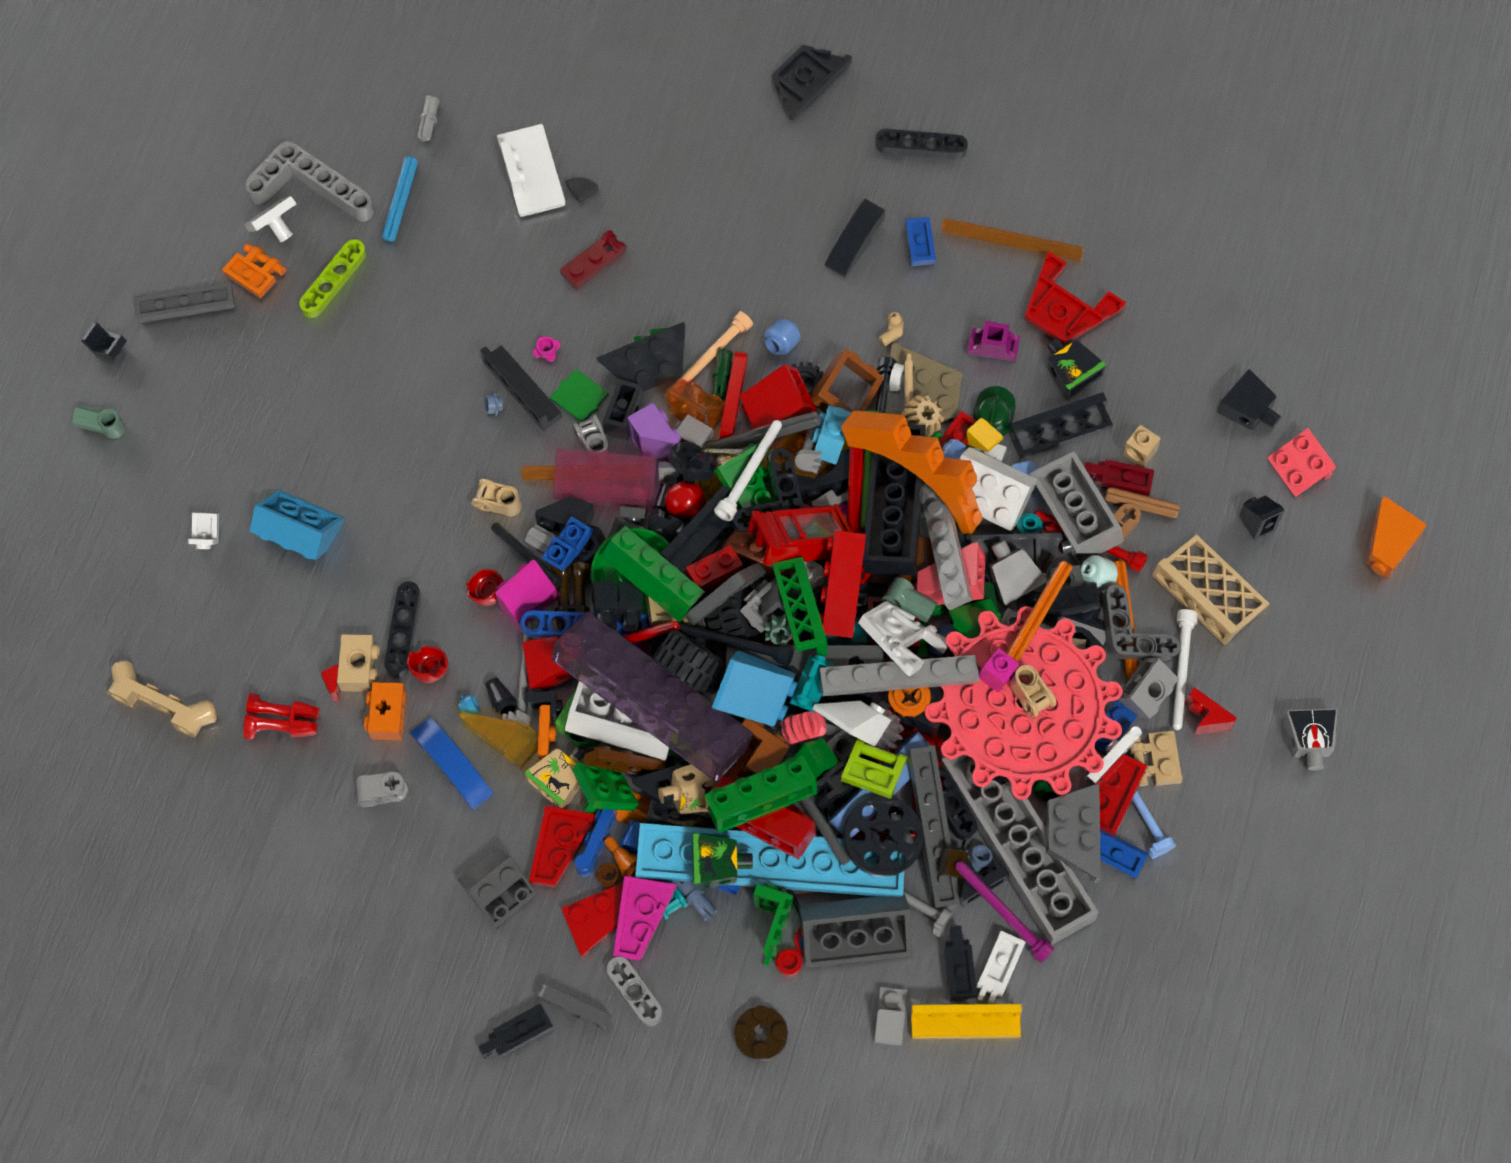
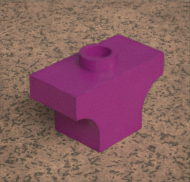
(994, 341)

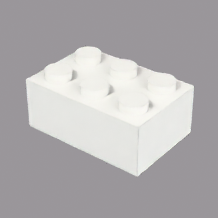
(1000, 489)

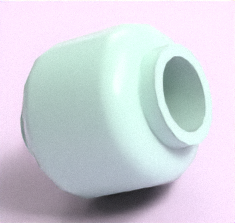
(1099, 571)

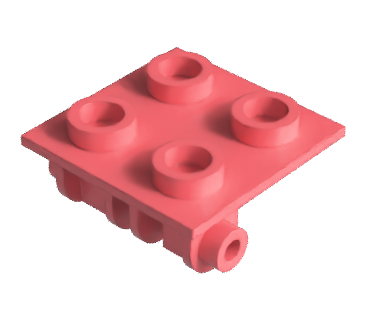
(1302, 462)

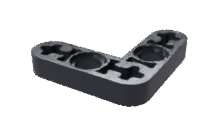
(779, 504)

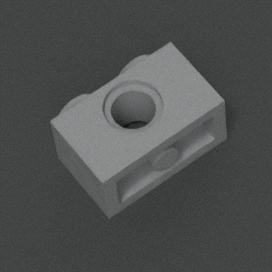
(1151, 674)

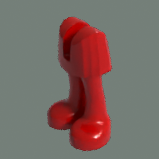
(293, 725)

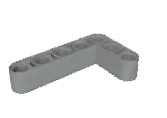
(313, 177)

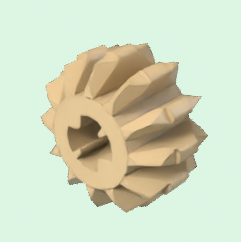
(923, 412)

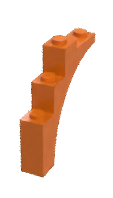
(923, 456)

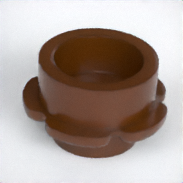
(604, 869)

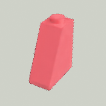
(974, 560)

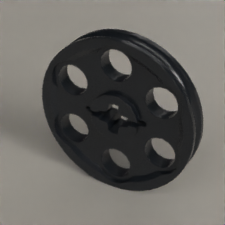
(871, 839)

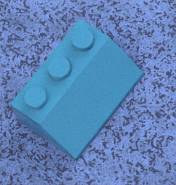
(295, 524)

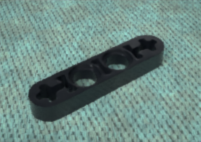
(921, 140)
(402, 629)

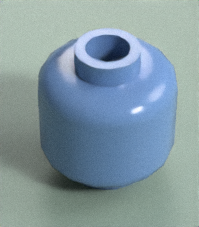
(781, 337)

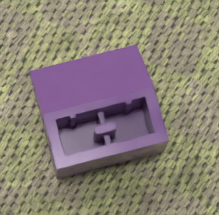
(651, 432)

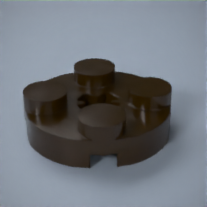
(776, 1032)

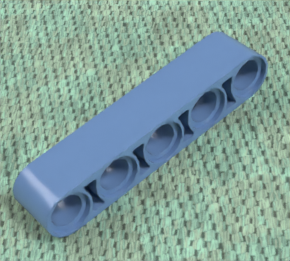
(839, 817)

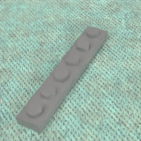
(946, 550)
(890, 676)

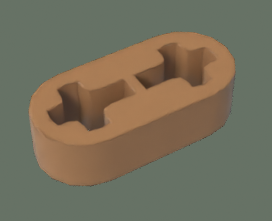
(1130, 524)

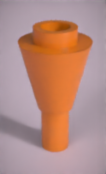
(624, 859)

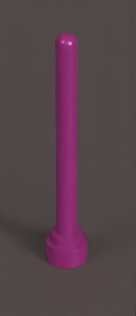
(1040, 948)

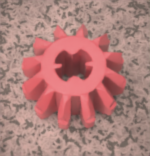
(803, 727)

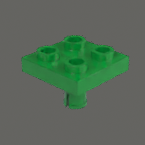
(604, 789)

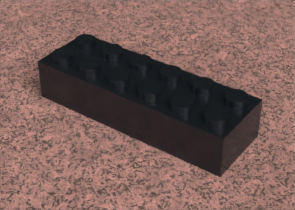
(893, 516)

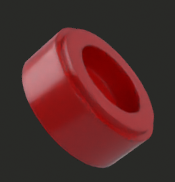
(789, 962)

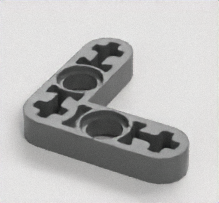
(733, 585)
(1124, 634)

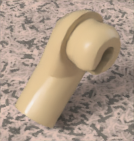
(895, 329)

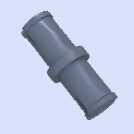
(696, 899)

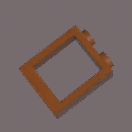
(823, 398)

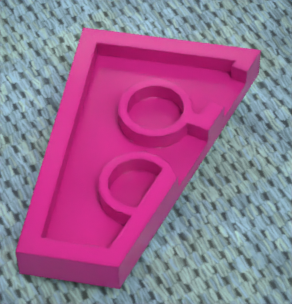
(640, 914)

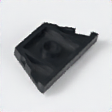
(806, 76)
(650, 359)
(1038, 546)

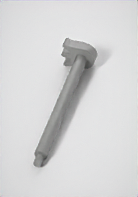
(807, 458)
(520, 716)
(942, 919)

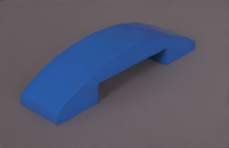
(452, 762)

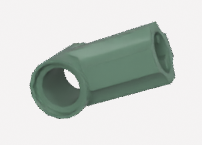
(98, 421)
(902, 594)

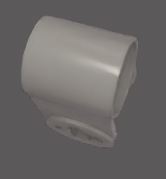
(591, 434)
(377, 789)

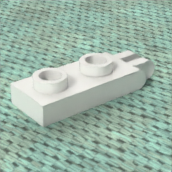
(1115, 751)
(1000, 966)

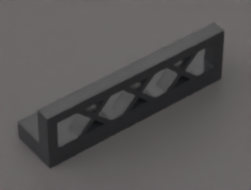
(521, 386)
(1057, 417)
(697, 534)

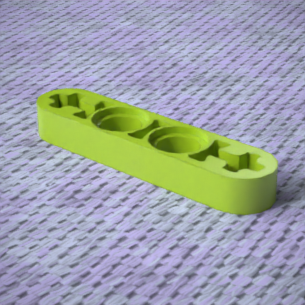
(329, 276)

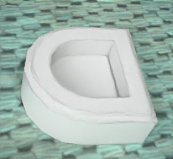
(897, 377)

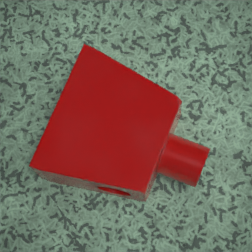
(540, 668)

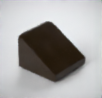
(948, 861)

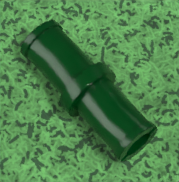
(722, 373)

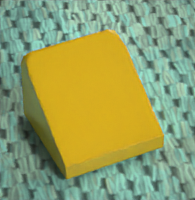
(983, 435)

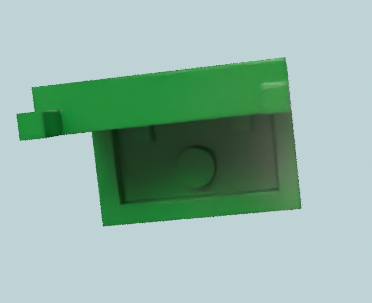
(776, 902)

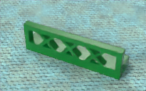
(812, 621)

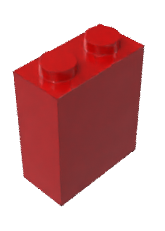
(777, 398)

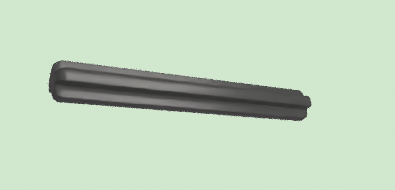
(756, 435)

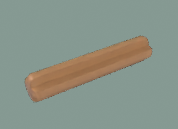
(1142, 502)

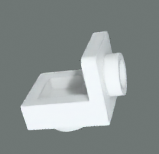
(204, 530)

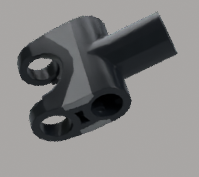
(1088, 626)

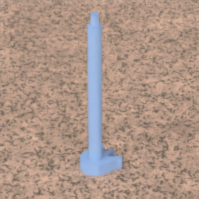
(1163, 844)

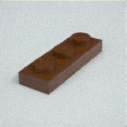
(623, 761)

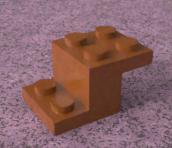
(767, 749)

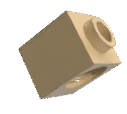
(1141, 446)

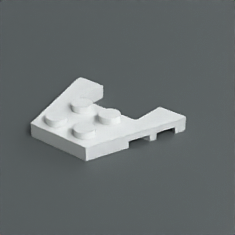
(896, 631)

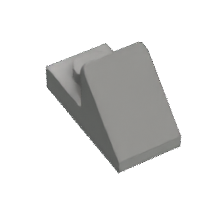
(890, 1016)

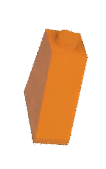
(1392, 537)

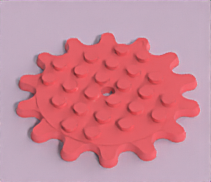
(1002, 734)

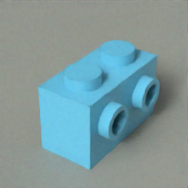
(829, 434)

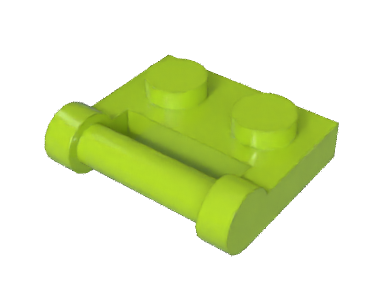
(871, 775)

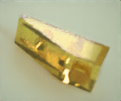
(505, 737)

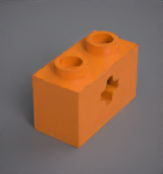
(392, 723)

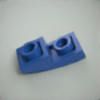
(568, 545)

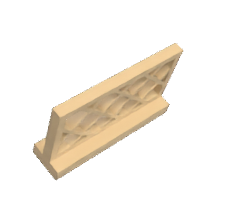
(1193, 598)

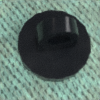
(691, 463)

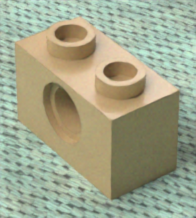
(354, 649)

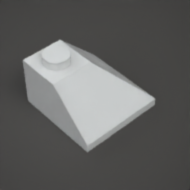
(857, 719)

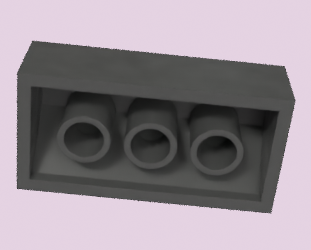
(855, 930)

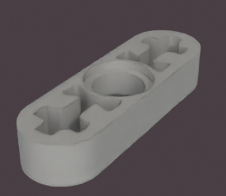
(617, 980)

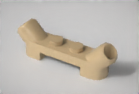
(185, 718)

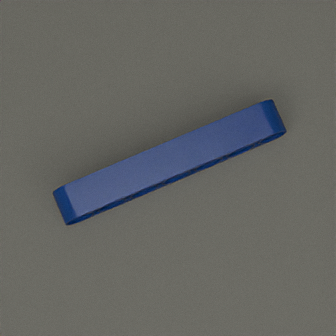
(570, 618)

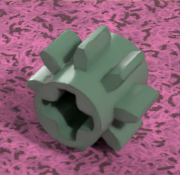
(774, 627)

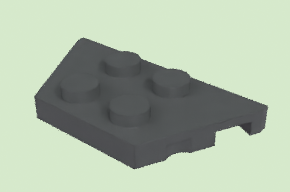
(1075, 830)

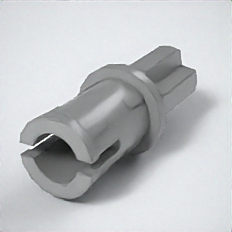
(428, 118)

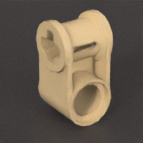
(492, 498)
(1033, 692)

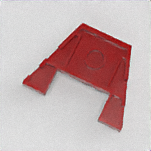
(1062, 313)

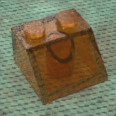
(690, 399)

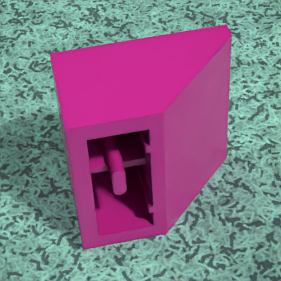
(525, 592)

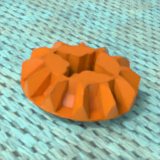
(910, 708)

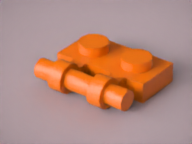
(251, 276)

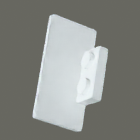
(531, 170)

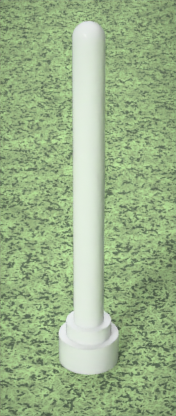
(727, 507)
(1186, 621)

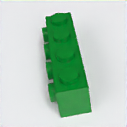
(652, 573)
(760, 793)

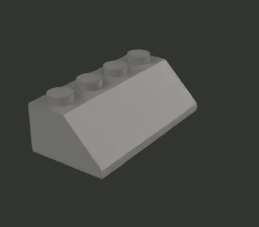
(1078, 505)

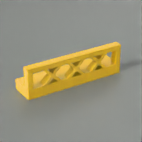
(966, 1021)

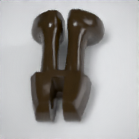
(580, 572)

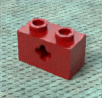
(714, 570)

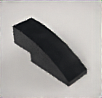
(855, 237)

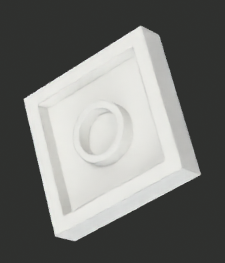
(272, 217)

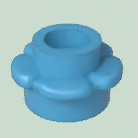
(469, 704)

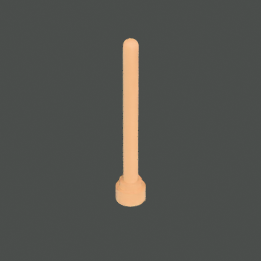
(740, 323)

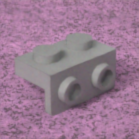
(752, 609)

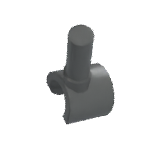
(1066, 547)

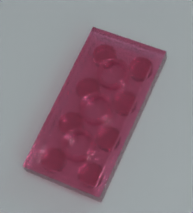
(605, 477)

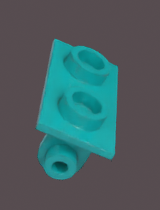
(809, 688)

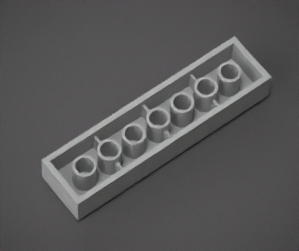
(1019, 843)

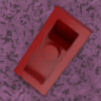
(1215, 716)

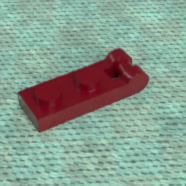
(593, 260)

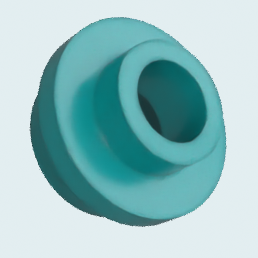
(1029, 517)

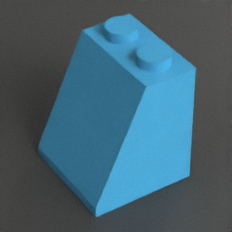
(755, 689)

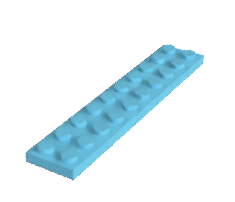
(668, 855)

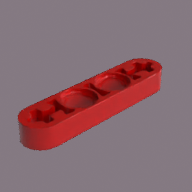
(734, 390)

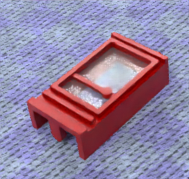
(797, 532)

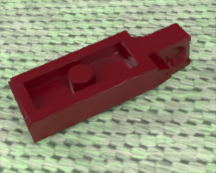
(1121, 476)

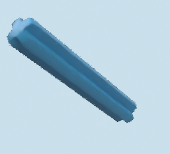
(399, 199)

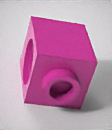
(998, 670)

